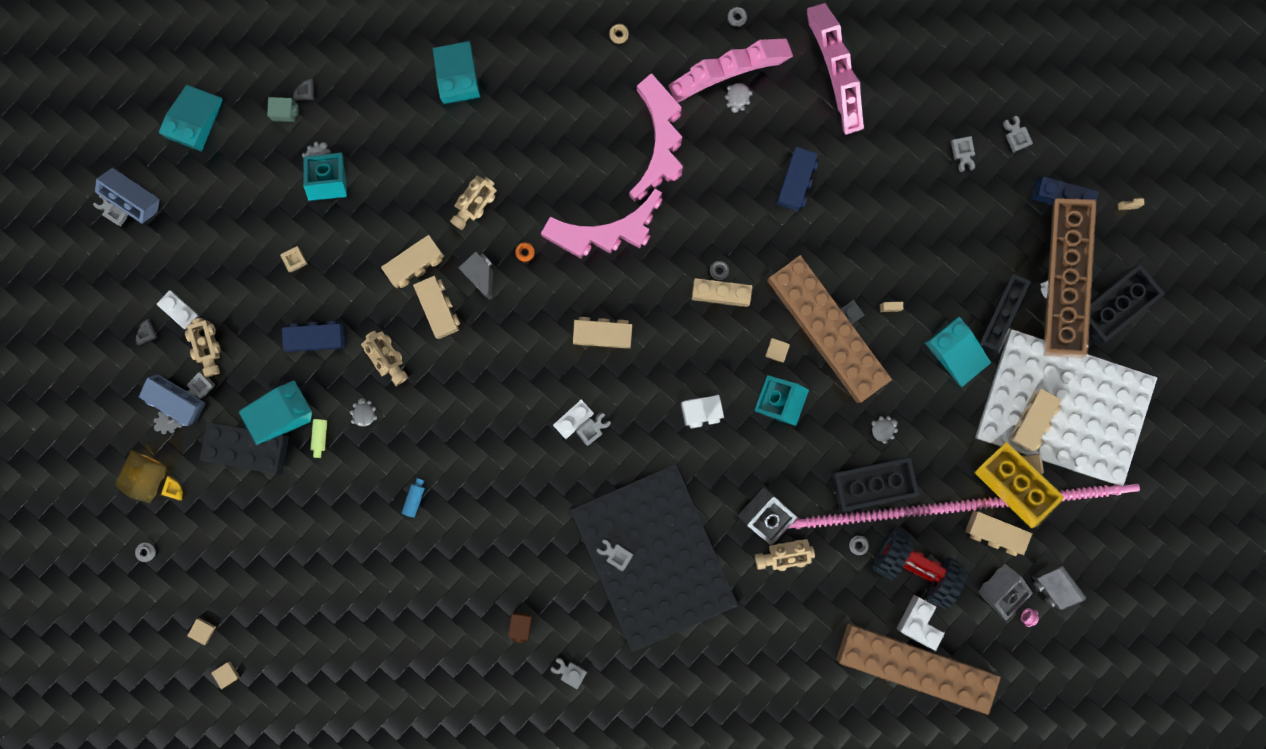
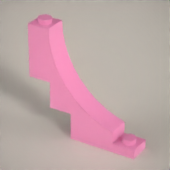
(837, 58)

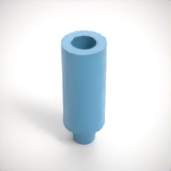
(413, 498)

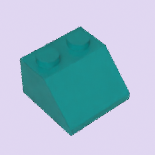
(324, 176)
(781, 400)

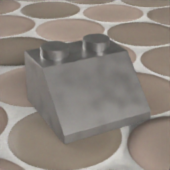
(479, 272)
(765, 514)
(1057, 586)
(1005, 591)

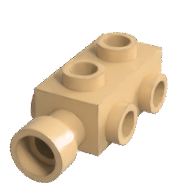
(473, 201)
(201, 344)
(384, 356)
(786, 553)

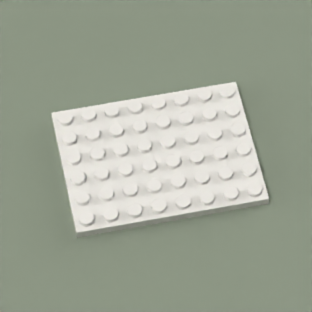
(1098, 411)

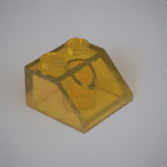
(140, 477)

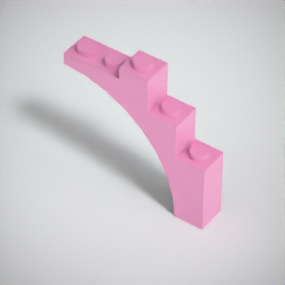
(733, 63)
(663, 110)
(578, 238)

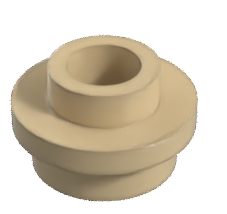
(619, 28)

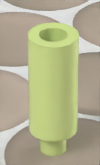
(318, 437)

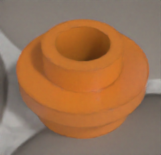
(522, 246)

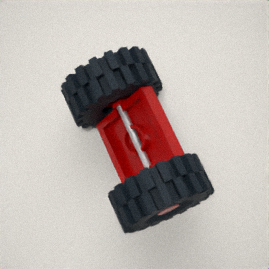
(944, 578)

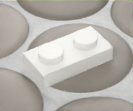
(177, 309)
(573, 419)

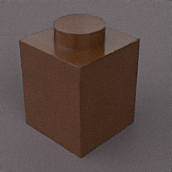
(520, 626)

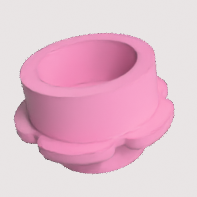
(1030, 617)

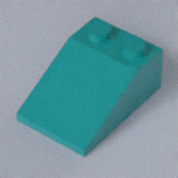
(456, 72)
(191, 117)
(958, 351)
(276, 413)

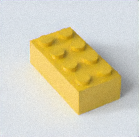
(1019, 485)

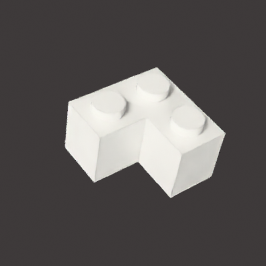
(702, 410)
(915, 623)

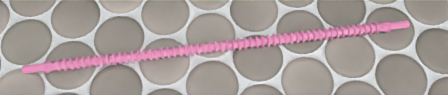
(1078, 493)

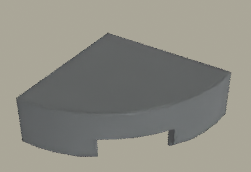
(305, 91)
(145, 333)

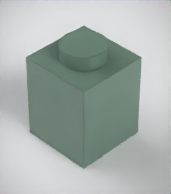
(282, 109)

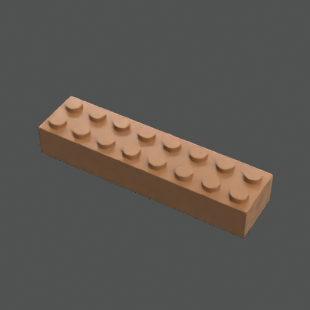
(1069, 278)
(829, 329)
(918, 668)

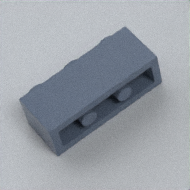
(127, 195)
(171, 400)

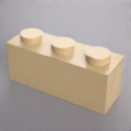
(413, 262)
(721, 292)
(437, 307)
(602, 333)
(1035, 420)
(998, 533)

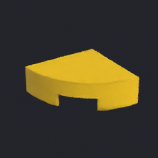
(172, 488)

